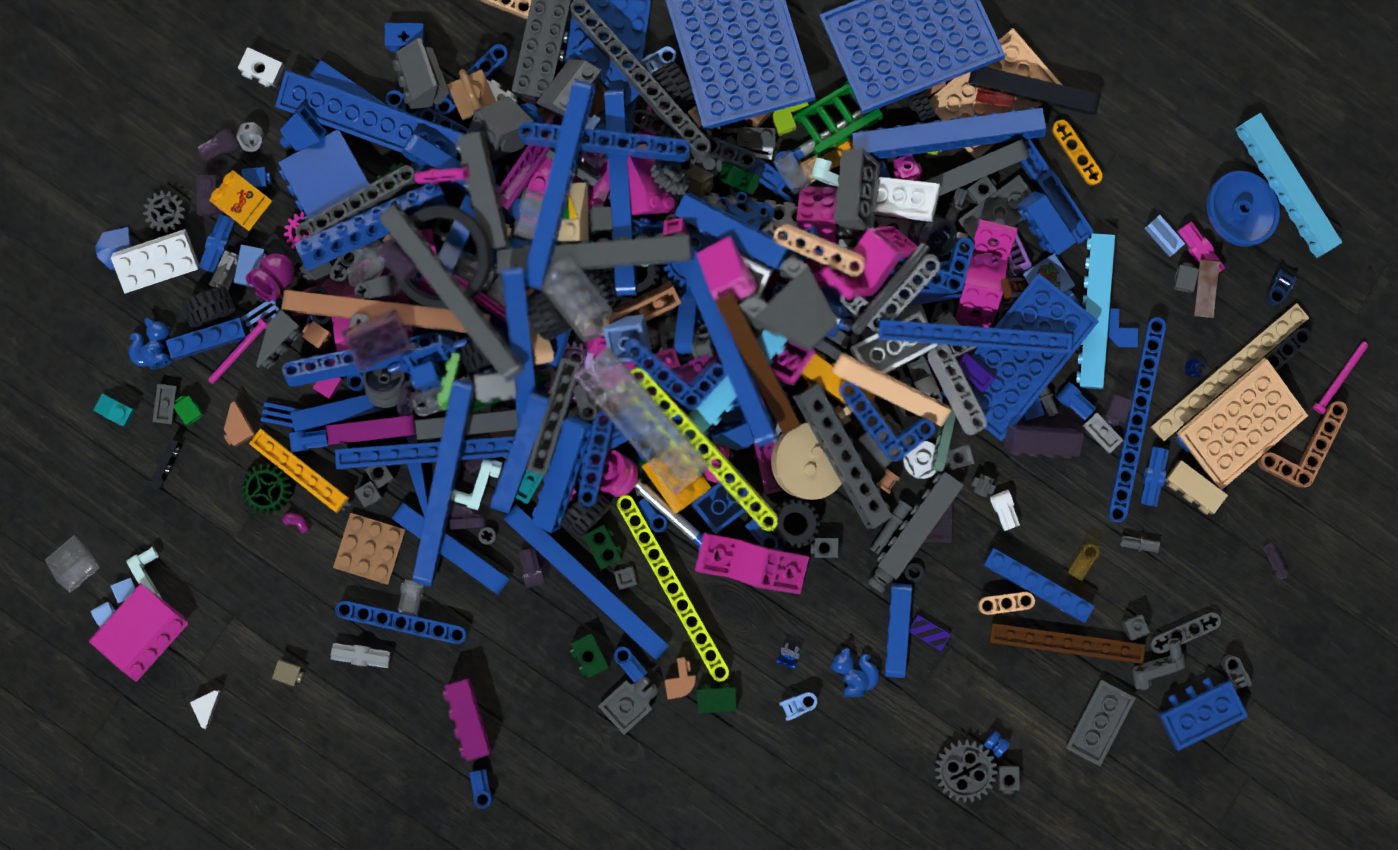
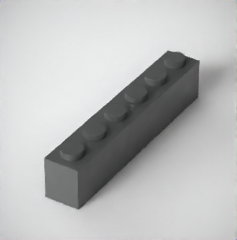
(483, 187)
(553, 417)
(920, 525)

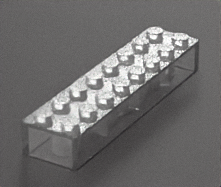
(641, 420)

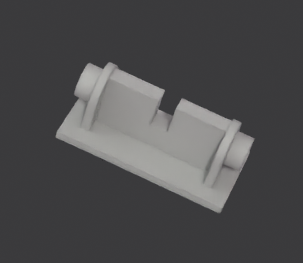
(225, 271)

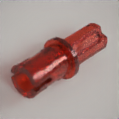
(994, 98)

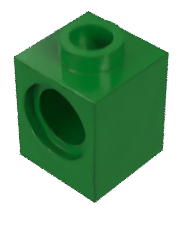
(188, 410)

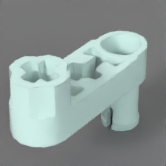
(822, 172)
(488, 467)
(137, 566)

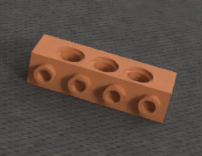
(648, 304)

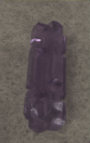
(1275, 561)

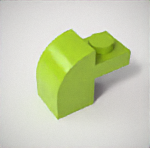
(783, 118)

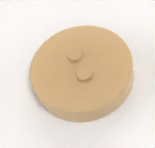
(803, 466)

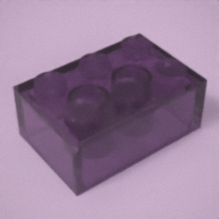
(376, 340)

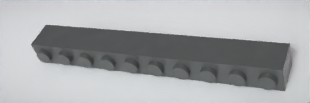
(609, 253)

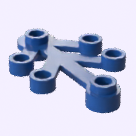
(756, 214)

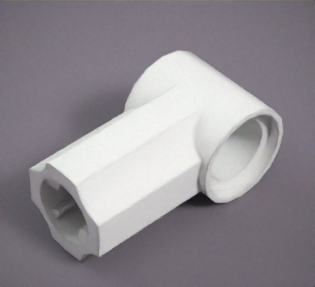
(1003, 505)

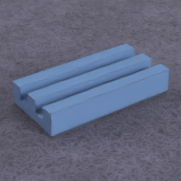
(249, 323)

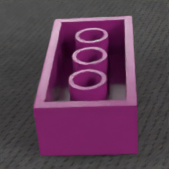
(468, 719)

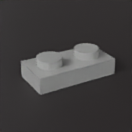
(1102, 433)

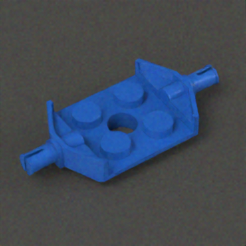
(437, 353)

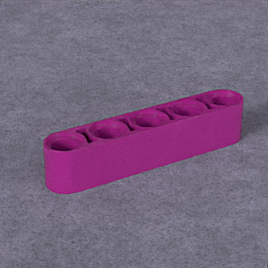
(371, 430)

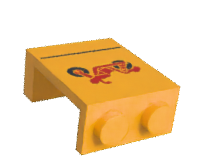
(240, 200)

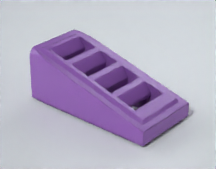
(1021, 267)

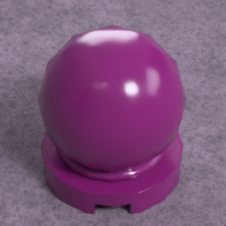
(272, 276)

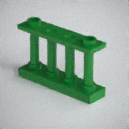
(838, 136)

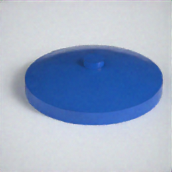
(1243, 208)

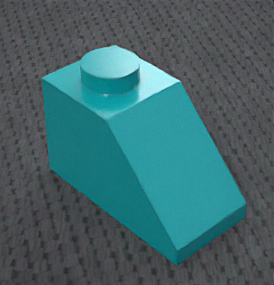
(114, 410)

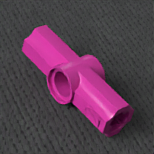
(1198, 246)

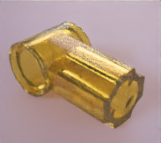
(1083, 563)

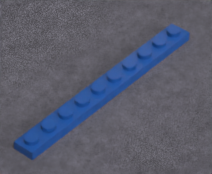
(974, 336)
(418, 453)

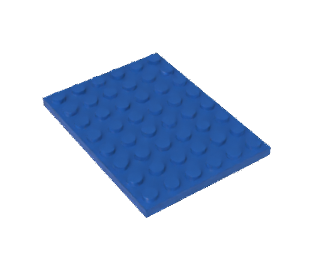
(908, 45)
(740, 58)

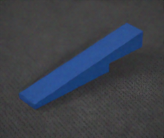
(1056, 193)
(334, 413)
(417, 473)

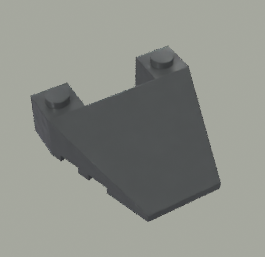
(797, 311)

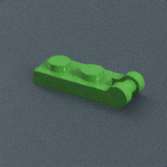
(453, 366)

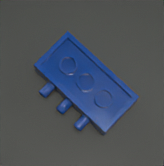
(1201, 713)

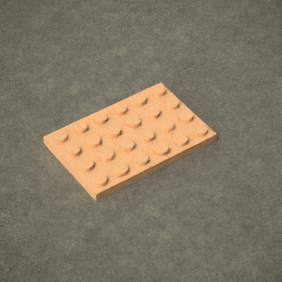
(959, 98)
(1242, 424)

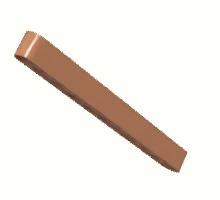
(346, 307)

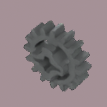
(670, 176)
(166, 204)

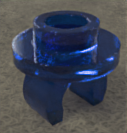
(1192, 368)

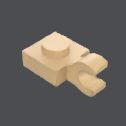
(843, 413)

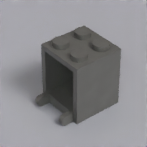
(500, 125)

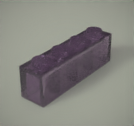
(1043, 440)

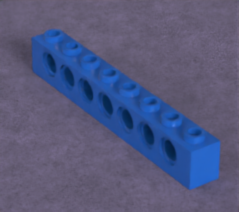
(363, 227)

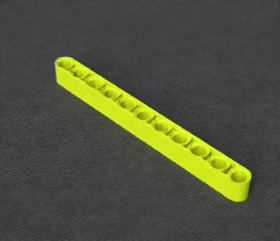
(713, 453)
(665, 581)

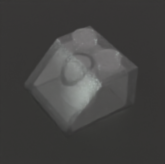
(71, 564)

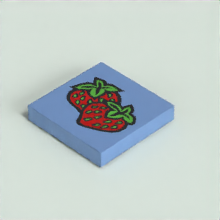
(1052, 271)

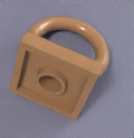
(471, 93)

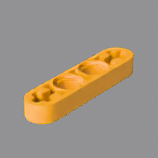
(1074, 154)

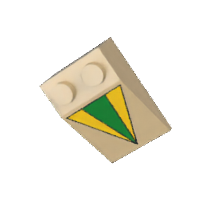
(575, 217)

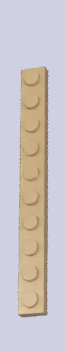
(1229, 372)

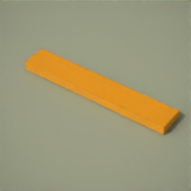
(299, 470)

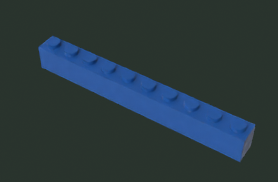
(951, 134)

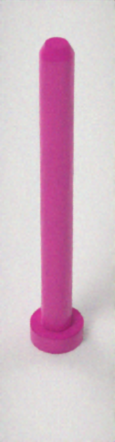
(239, 350)
(1320, 408)

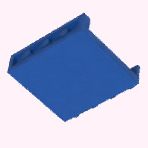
(323, 174)

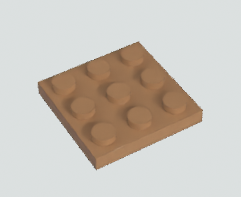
(369, 548)

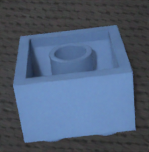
(624, 329)

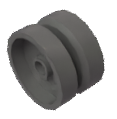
(828, 348)
(382, 387)

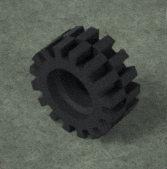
(920, 107)

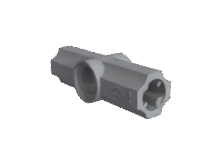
(360, 655)

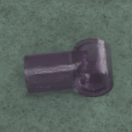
(222, 143)
(532, 572)

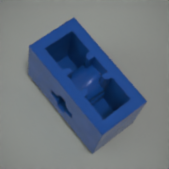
(396, 31)
(427, 376)

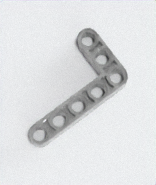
(900, 302)
(957, 379)

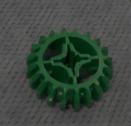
(270, 497)

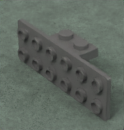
(541, 46)

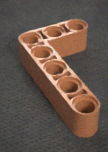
(1311, 450)

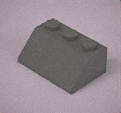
(415, 75)
(557, 94)

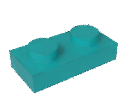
(528, 486)

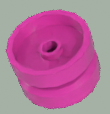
(618, 474)

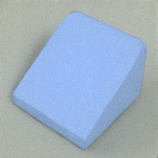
(123, 590)

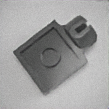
(629, 704)

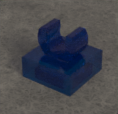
(788, 657)

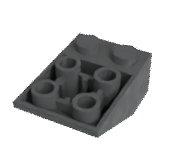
(278, 336)

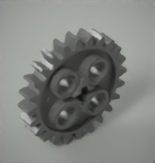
(973, 786)

